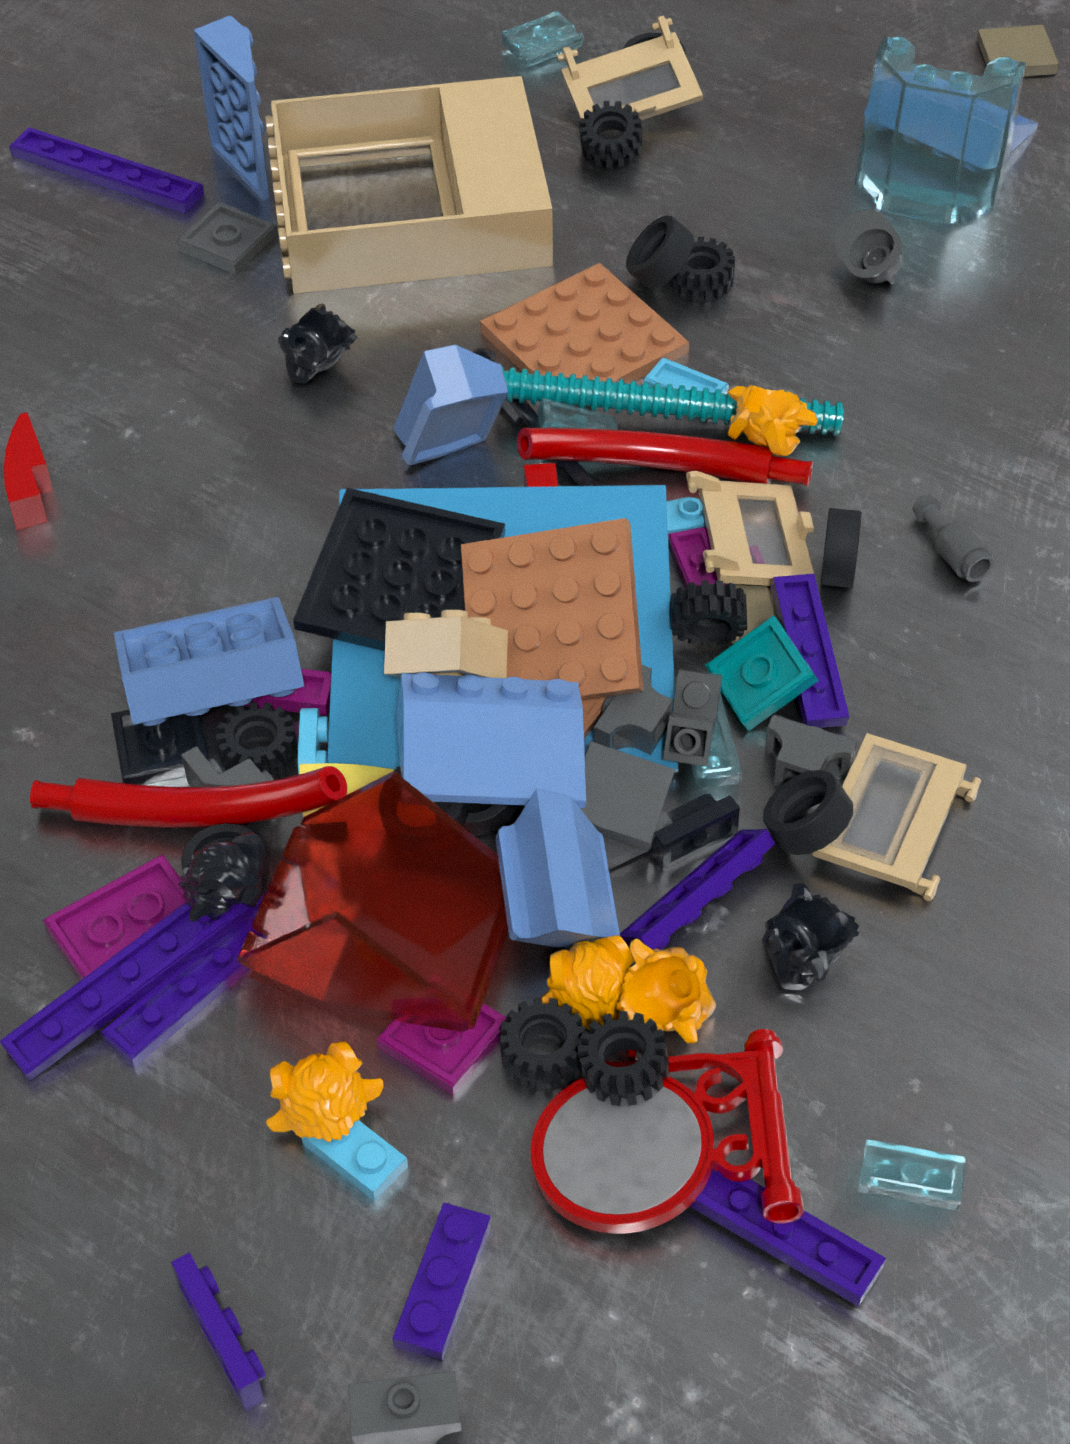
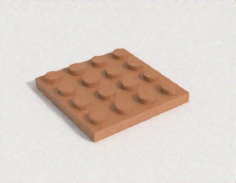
(585, 328)
(564, 604)

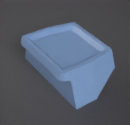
(449, 403)
(555, 874)

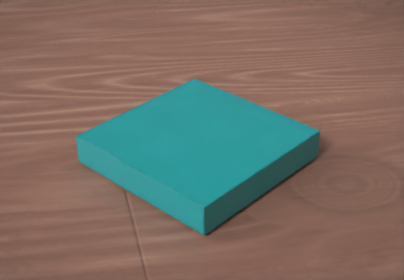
(762, 672)

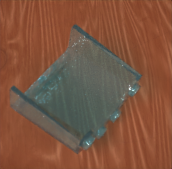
(937, 136)

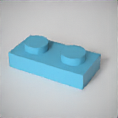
(361, 1159)

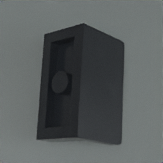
(695, 829)

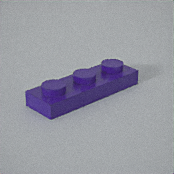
(442, 1282)
(220, 1330)

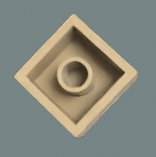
(445, 645)

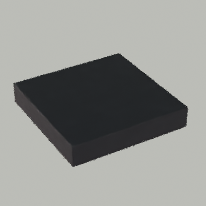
(155, 751)

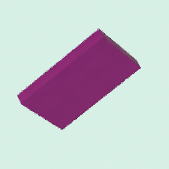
(115, 915)

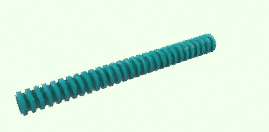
(647, 398)

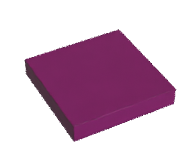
(443, 1054)

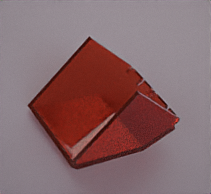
(383, 912)

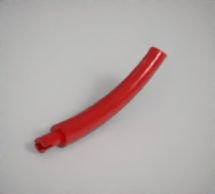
(663, 451)
(190, 806)

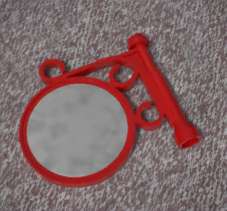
(652, 1159)

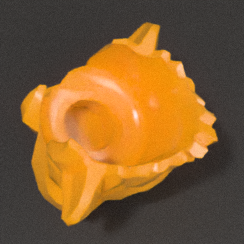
(769, 418)
(590, 977)
(667, 989)
(321, 1094)

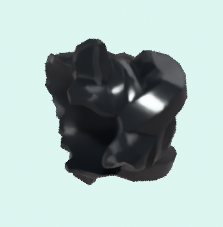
(315, 343)
(224, 876)
(807, 938)

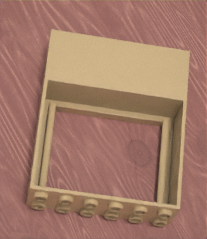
(483, 170)

